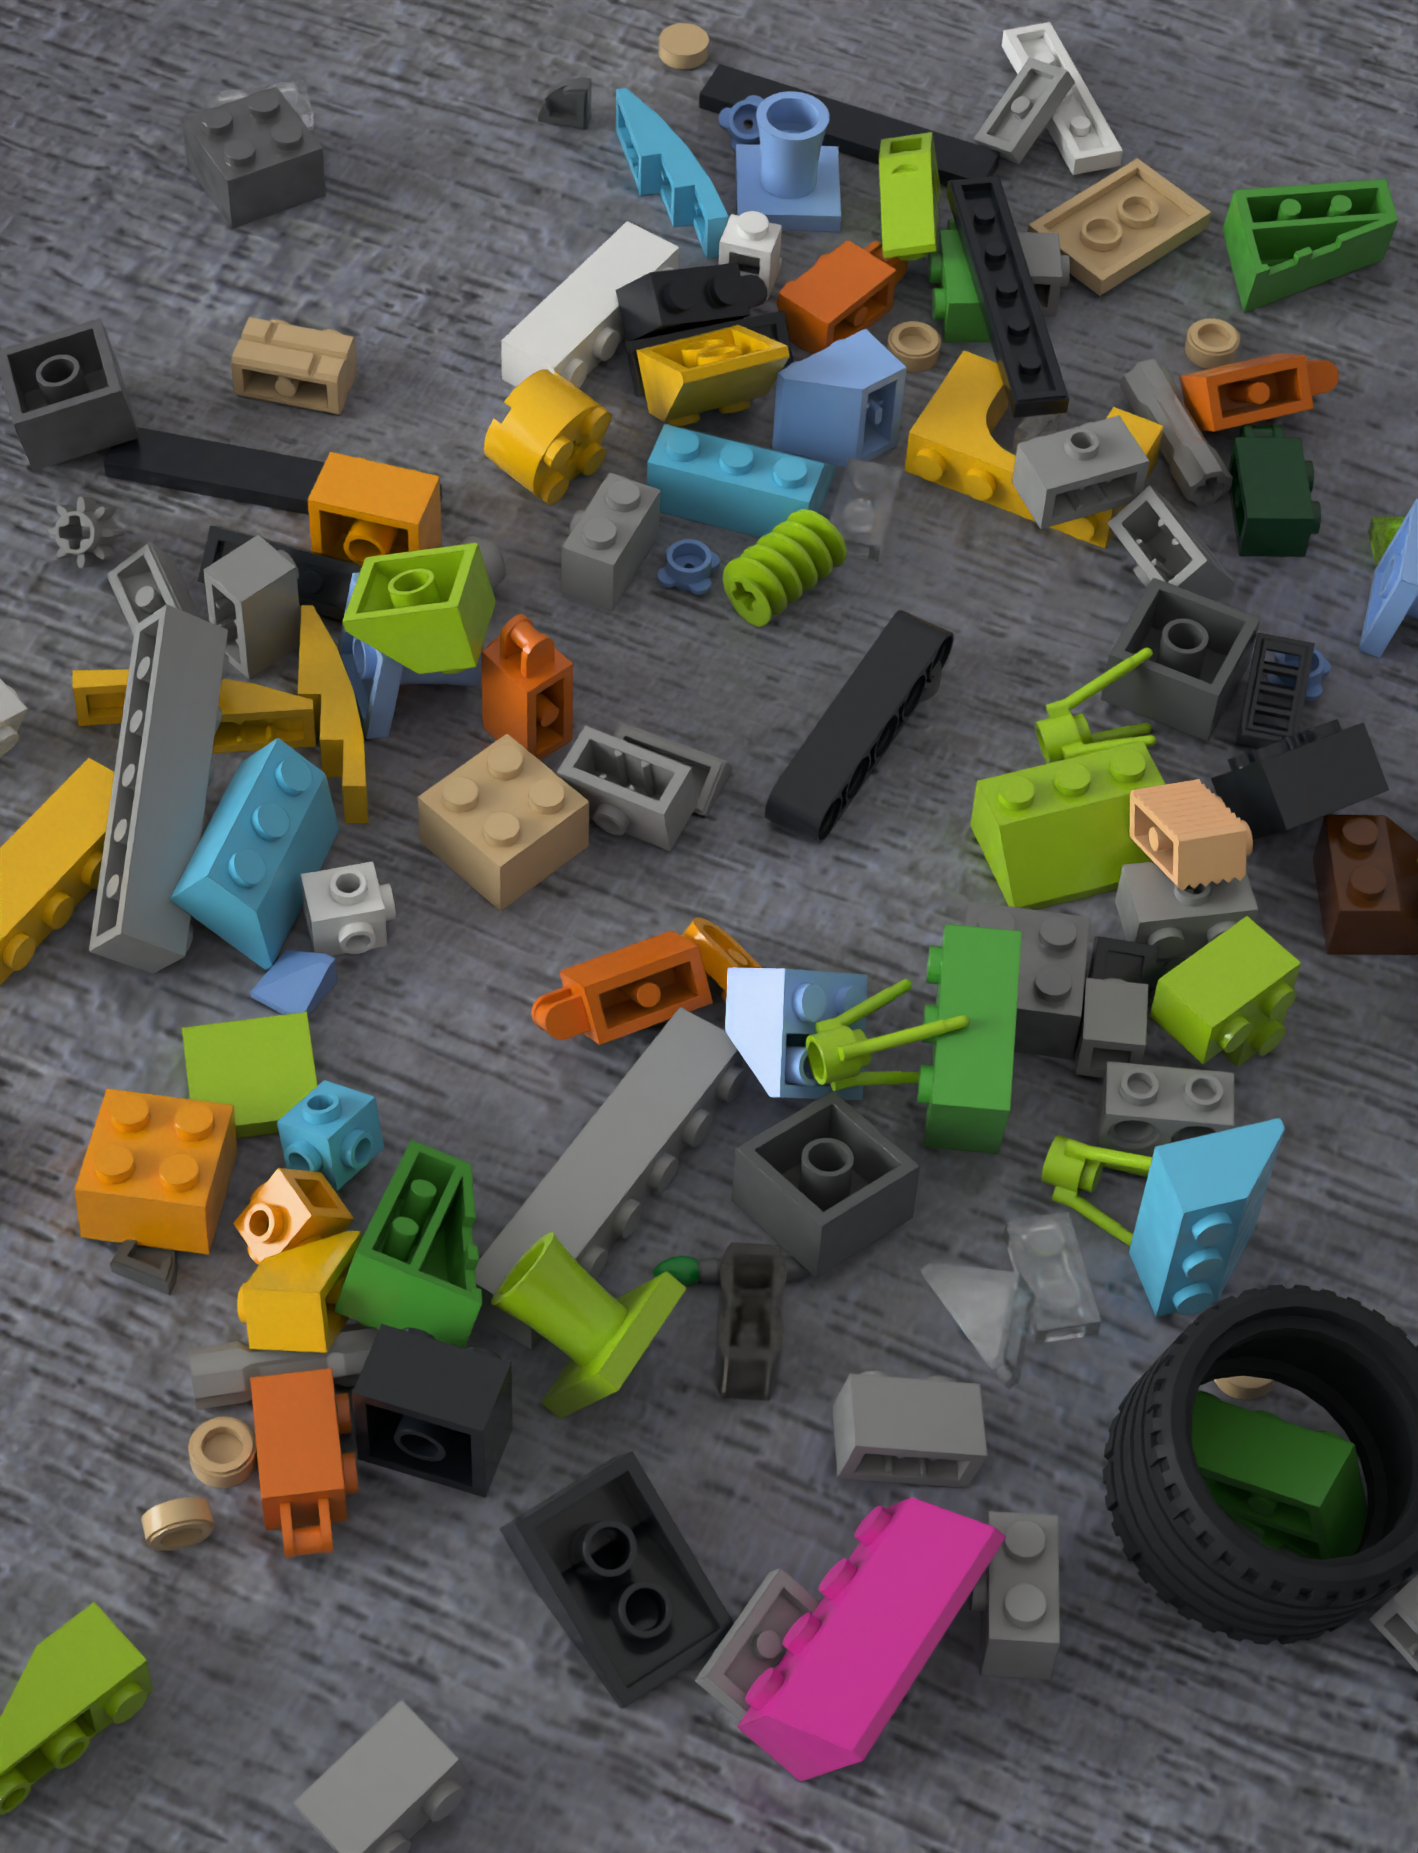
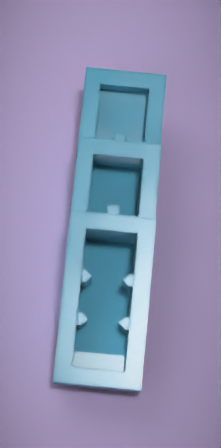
(668, 167)

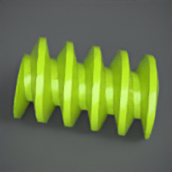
(783, 566)

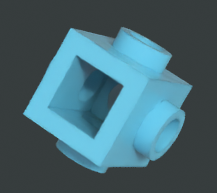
(331, 1133)

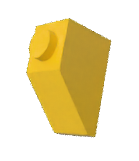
(295, 1295)

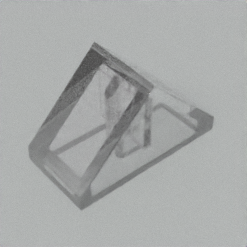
(990, 1309)

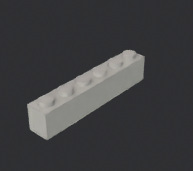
(159, 788)
(620, 1157)

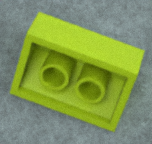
(1062, 825)

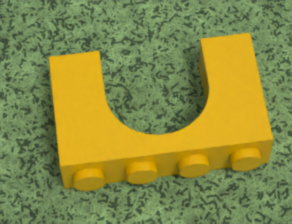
(956, 448)

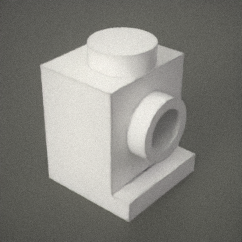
(753, 243)

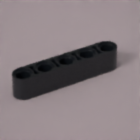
(858, 727)

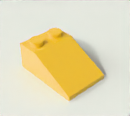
(709, 373)

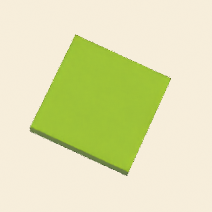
(253, 1064)

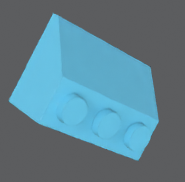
(733, 481)
(250, 858)
(1201, 1214)

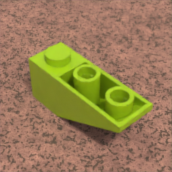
(909, 196)
(65, 1697)

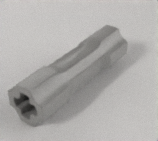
(1191, 459)
(224, 1370)

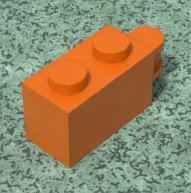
(840, 295)
(1255, 389)
(527, 689)
(625, 990)
(301, 1457)

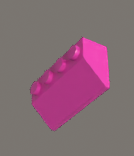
(867, 1636)

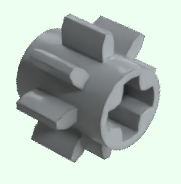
(70, 537)

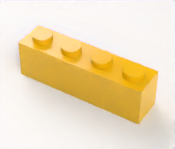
(52, 863)

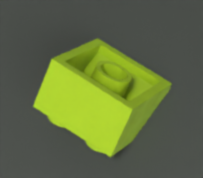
(424, 607)

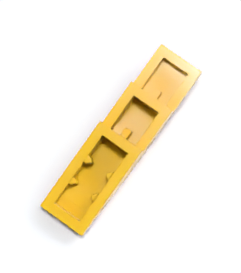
(335, 713)
(249, 719)

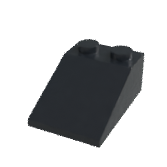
(619, 1578)

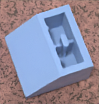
(840, 402)
(774, 1014)

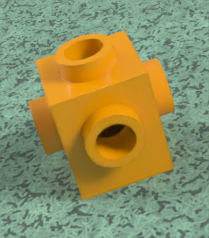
(291, 1212)

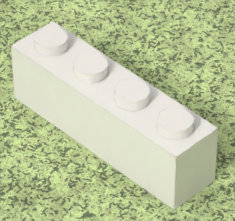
(582, 316)

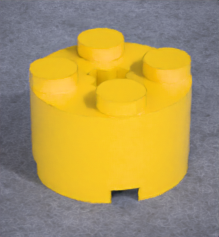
(548, 435)

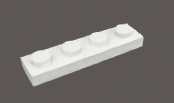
(1077, 123)

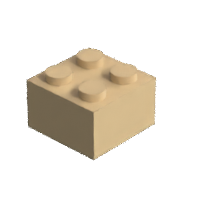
(503, 821)

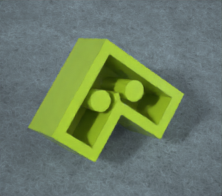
(1229, 995)

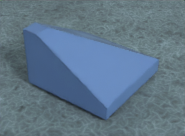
(297, 982)

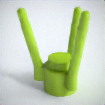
(1069, 736)
(840, 1053)
(1078, 1167)

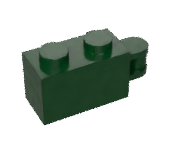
(1272, 493)

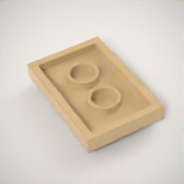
(1122, 225)

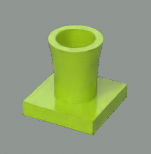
(584, 1320)

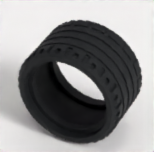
(1183, 1539)

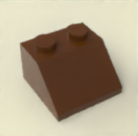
(1367, 886)

